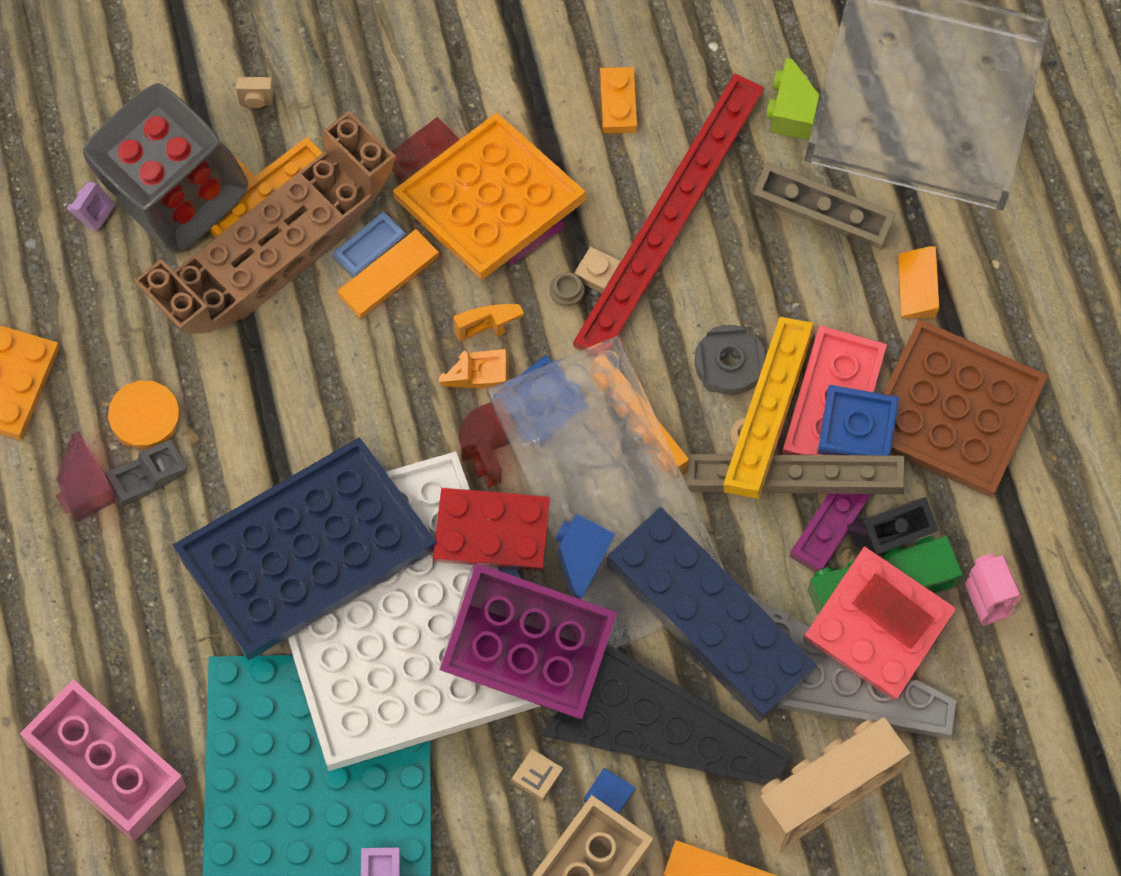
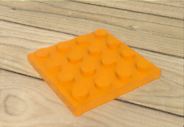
(489, 195)

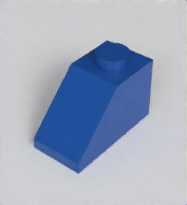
(581, 552)

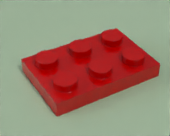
(492, 529)

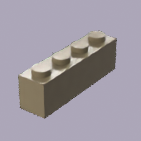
(823, 205)

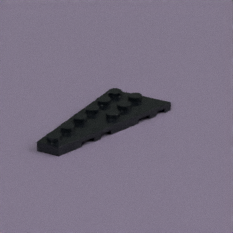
(658, 721)

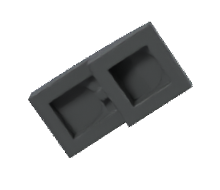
(146, 474)

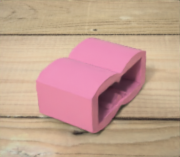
(992, 589)

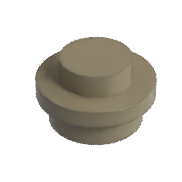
(566, 289)

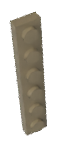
(807, 474)

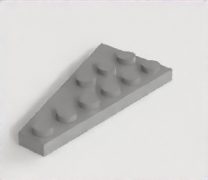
(843, 695)

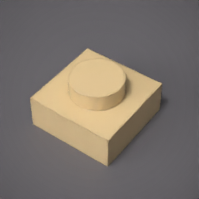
(254, 91)
(596, 269)

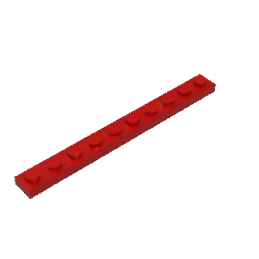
(670, 213)

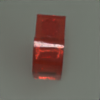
(478, 438)

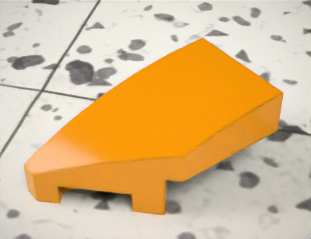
(484, 318)
(478, 370)

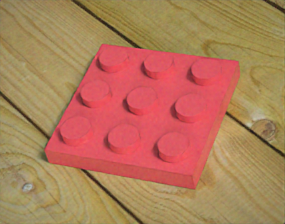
(864, 645)

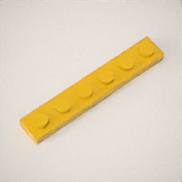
(768, 408)

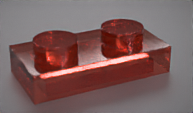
(422, 148)
(893, 611)

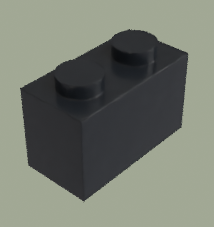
(893, 527)

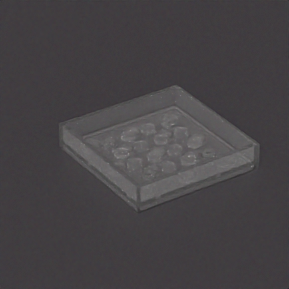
(930, 96)

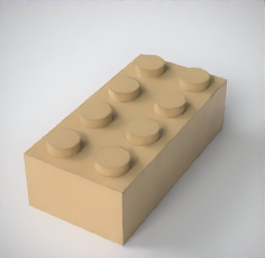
(830, 783)
(597, 845)

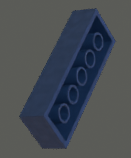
(710, 614)

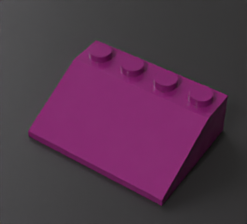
(527, 640)

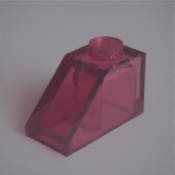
(82, 482)

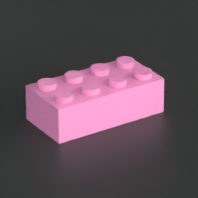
(103, 760)

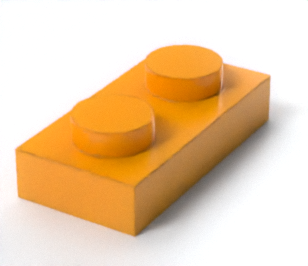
(618, 100)

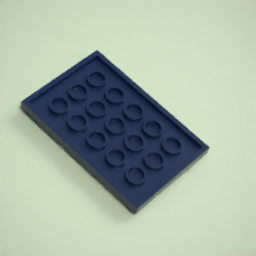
(304, 548)

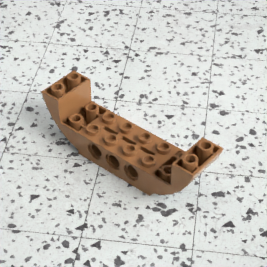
(276, 236)

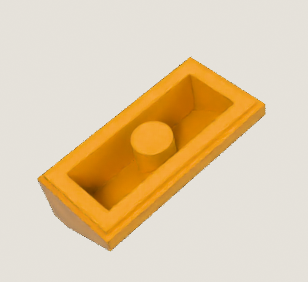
(918, 283)

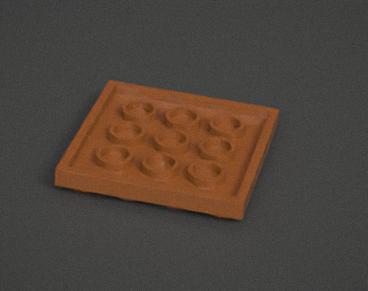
(960, 406)

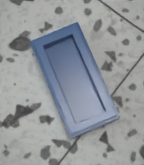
(368, 244)

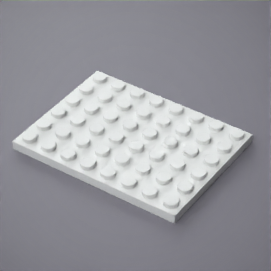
(378, 657)

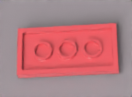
(837, 361)

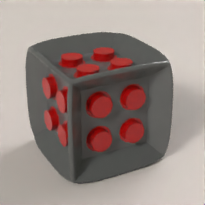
(166, 167)

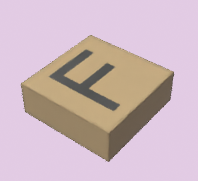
(537, 775)

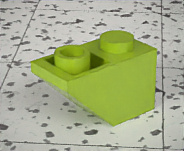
(795, 104)

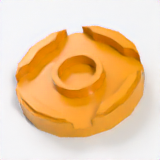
(143, 414)

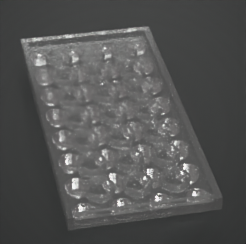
(599, 454)

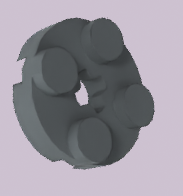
(723, 378)

